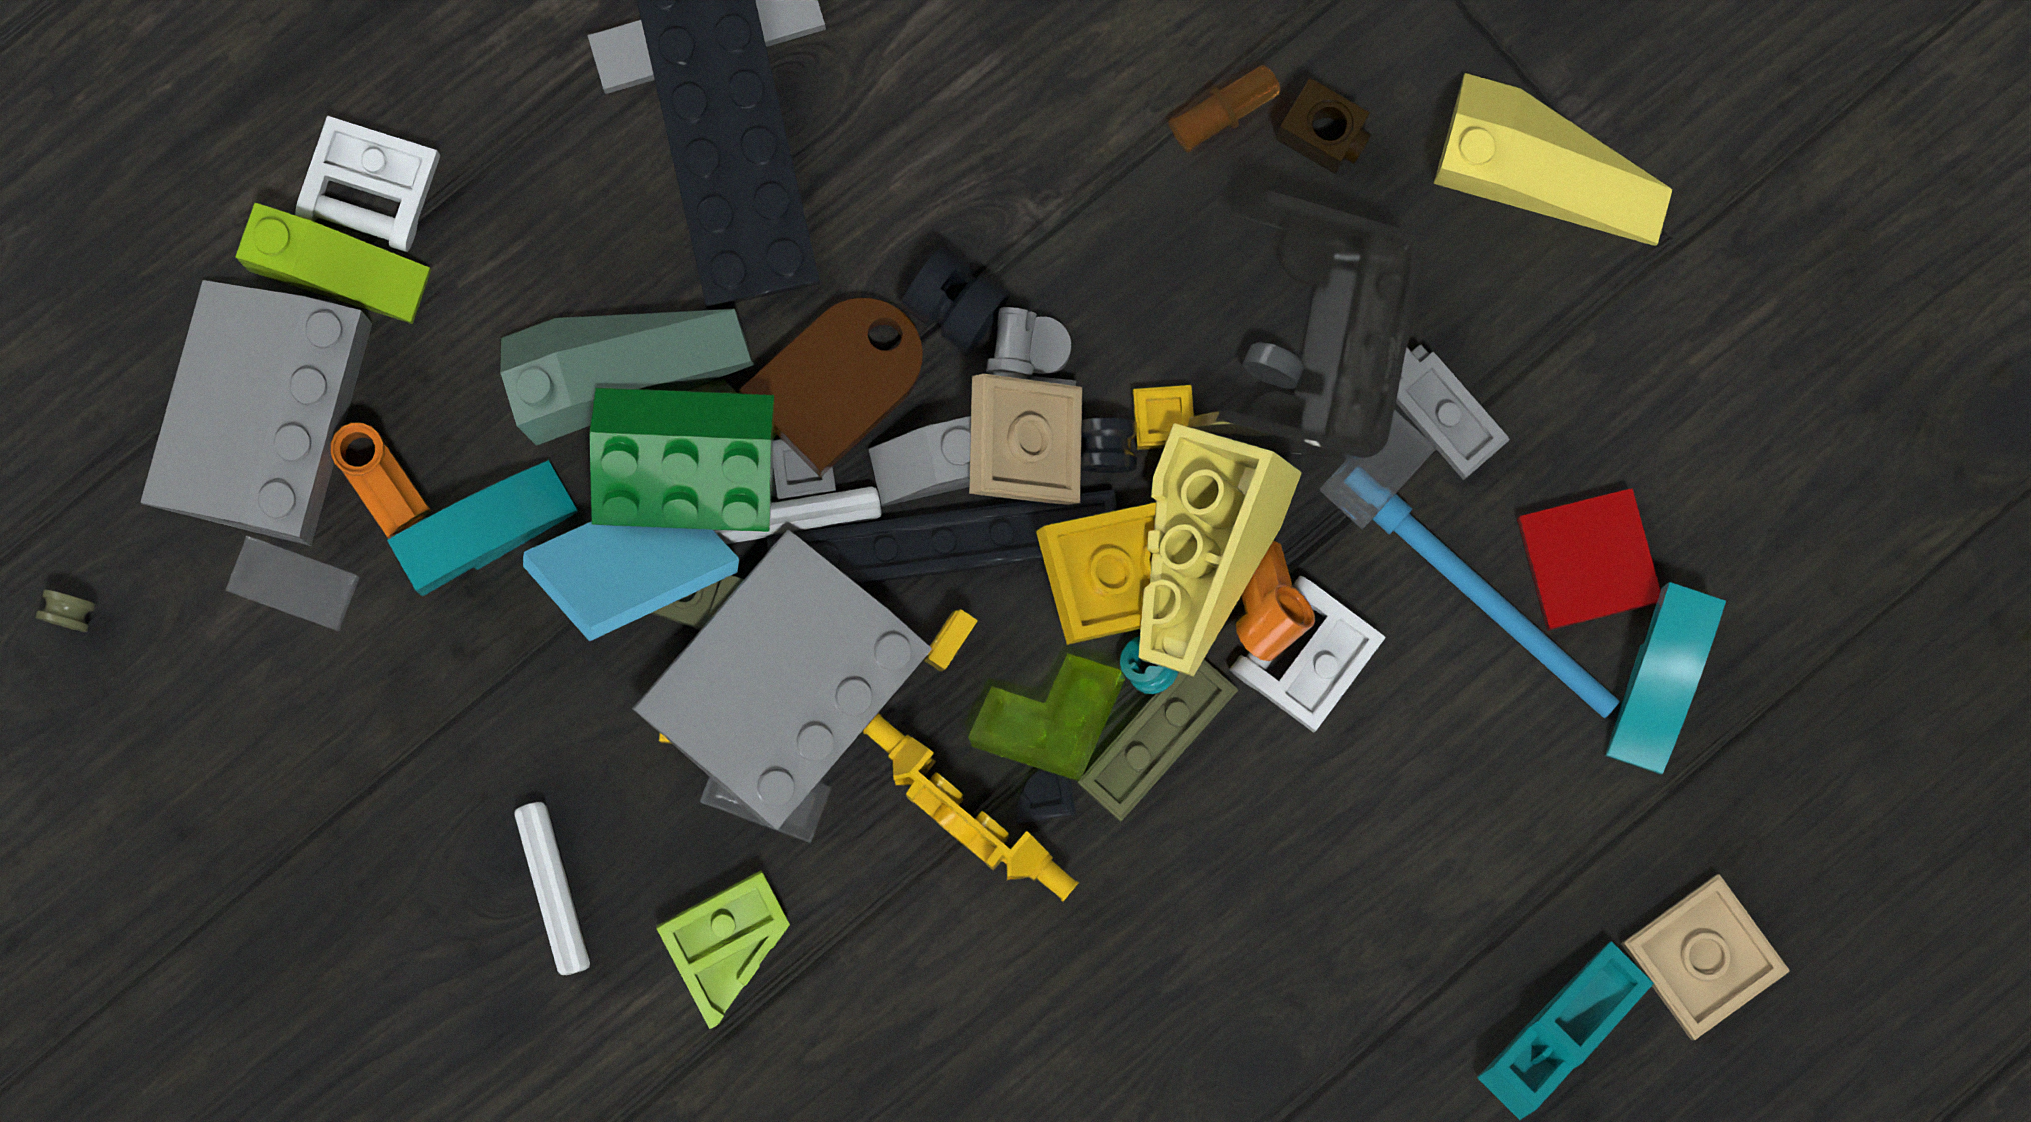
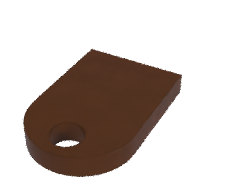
(835, 383)

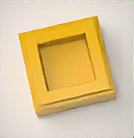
(1157, 412)
(950, 639)

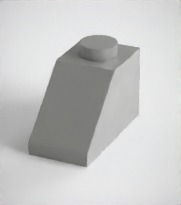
(923, 462)

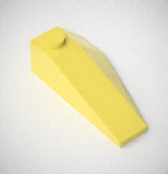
(1534, 159)
(1211, 530)

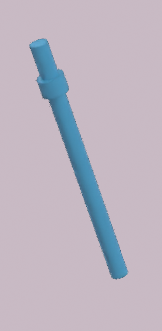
(1397, 517)

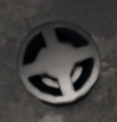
(1108, 445)

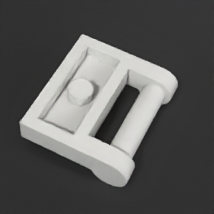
(374, 165)
(1323, 666)

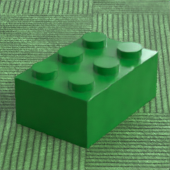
(682, 459)

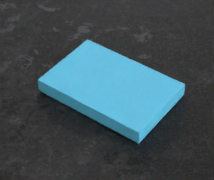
(624, 572)

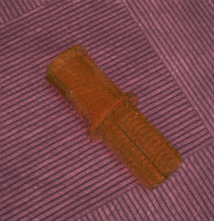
(1224, 107)

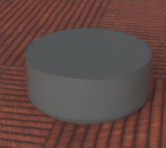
(1273, 365)

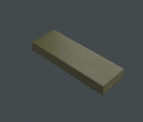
(1156, 739)

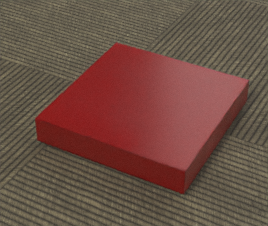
(1589, 559)

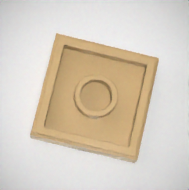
(1025, 439)
(1705, 957)

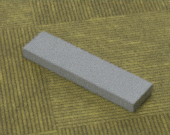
(624, 55)

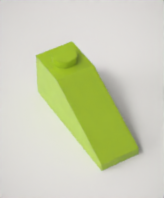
(331, 263)

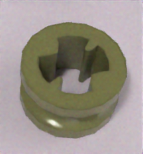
(65, 610)

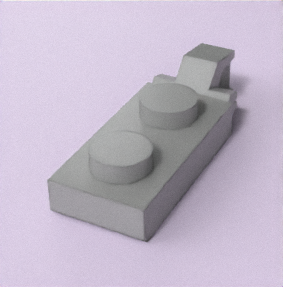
(1447, 412)

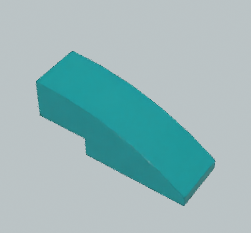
(482, 527)
(1665, 677)
(1565, 1031)

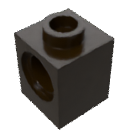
(1317, 103)

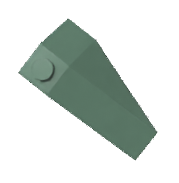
(559, 363)

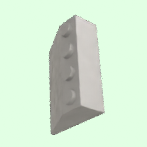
(257, 410)
(782, 679)

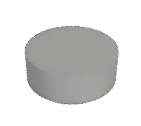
(1049, 347)

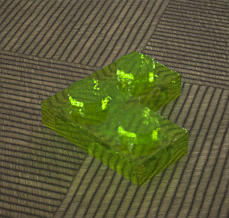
(1054, 733)

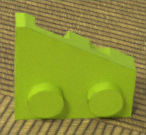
(724, 942)

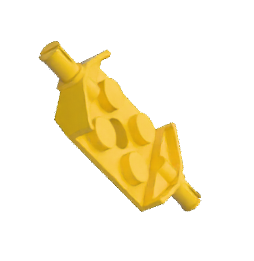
(942, 802)

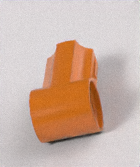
(381, 482)
(1273, 608)

